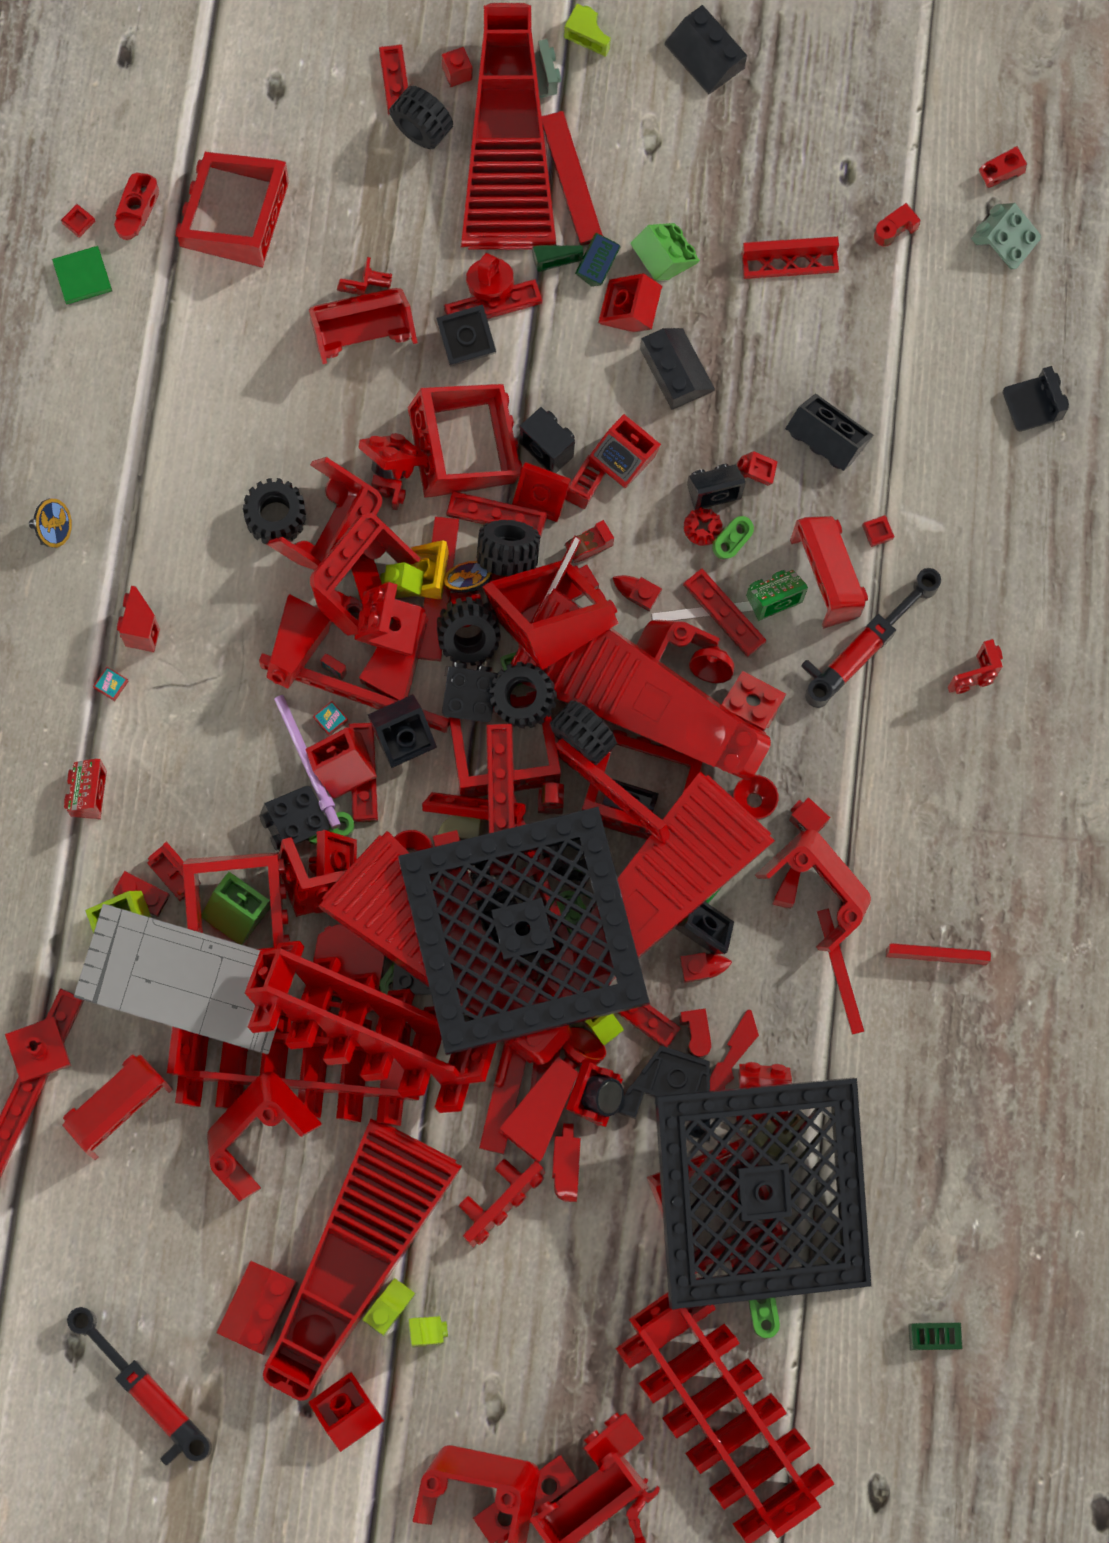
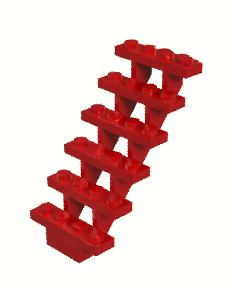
(269, 993)
(189, 1056)
(790, 1505)

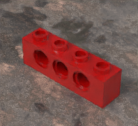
(555, 1469)

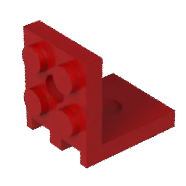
(376, 616)
(302, 891)

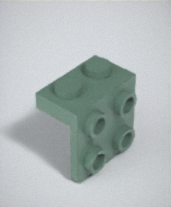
(547, 75)
(1008, 234)

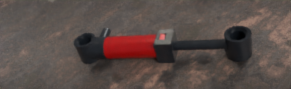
(865, 645)
(148, 1394)

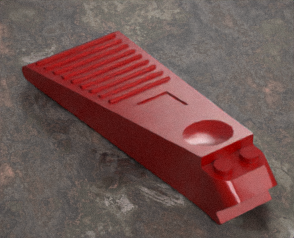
(508, 167)
(649, 698)
(671, 879)
(376, 907)
(371, 1226)

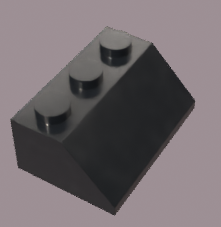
(706, 50)
(675, 366)
(828, 432)

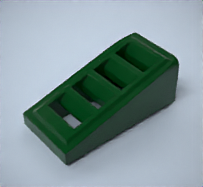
(554, 256)
(914, 1341)

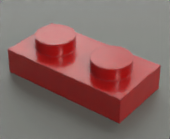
(154, 896)

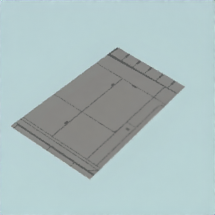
(171, 977)

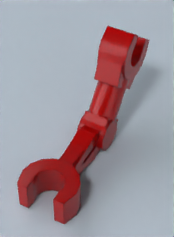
(634, 1511)

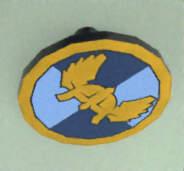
(52, 523)
(466, 577)

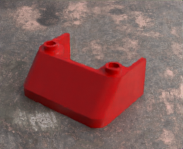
(362, 320)
(352, 499)
(364, 537)
(831, 568)
(660, 632)
(809, 851)
(268, 1101)
(113, 1104)
(513, 1478)
(590, 1502)

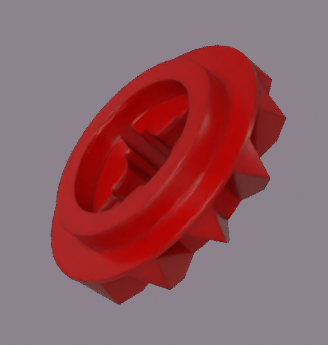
(701, 536)

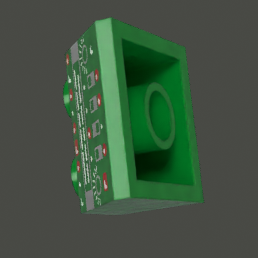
(776, 594)

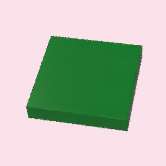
(82, 275)

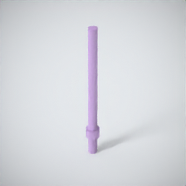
(325, 802)

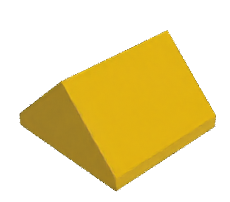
(434, 565)

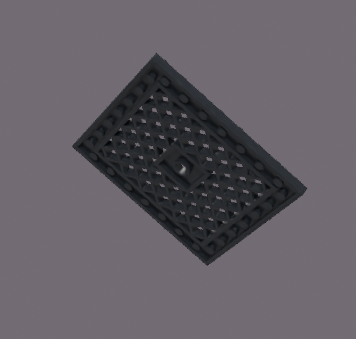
(557, 1012)
(851, 1273)

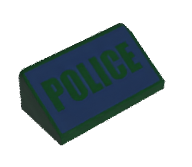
(597, 260)

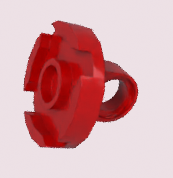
(490, 278)

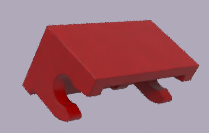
(169, 869)

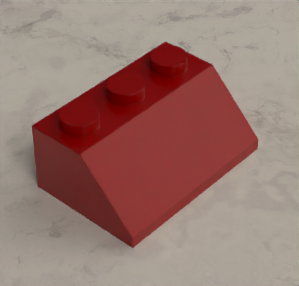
(257, 1307)

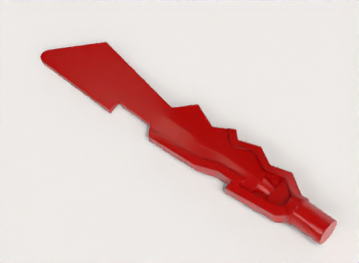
(740, 1041)

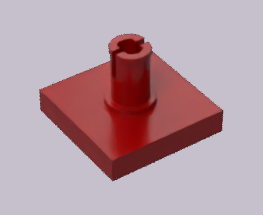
(541, 491)
(333, 853)
(38, 1050)

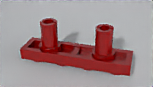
(514, 1196)

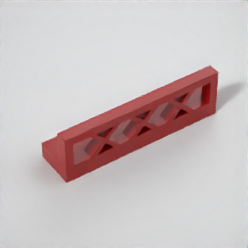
(792, 249)

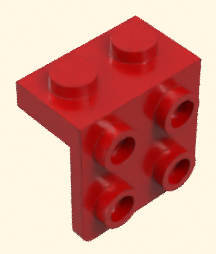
(990, 664)
(755, 1075)

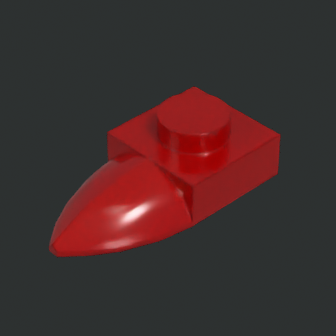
(638, 590)
(703, 966)

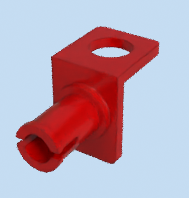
(369, 278)

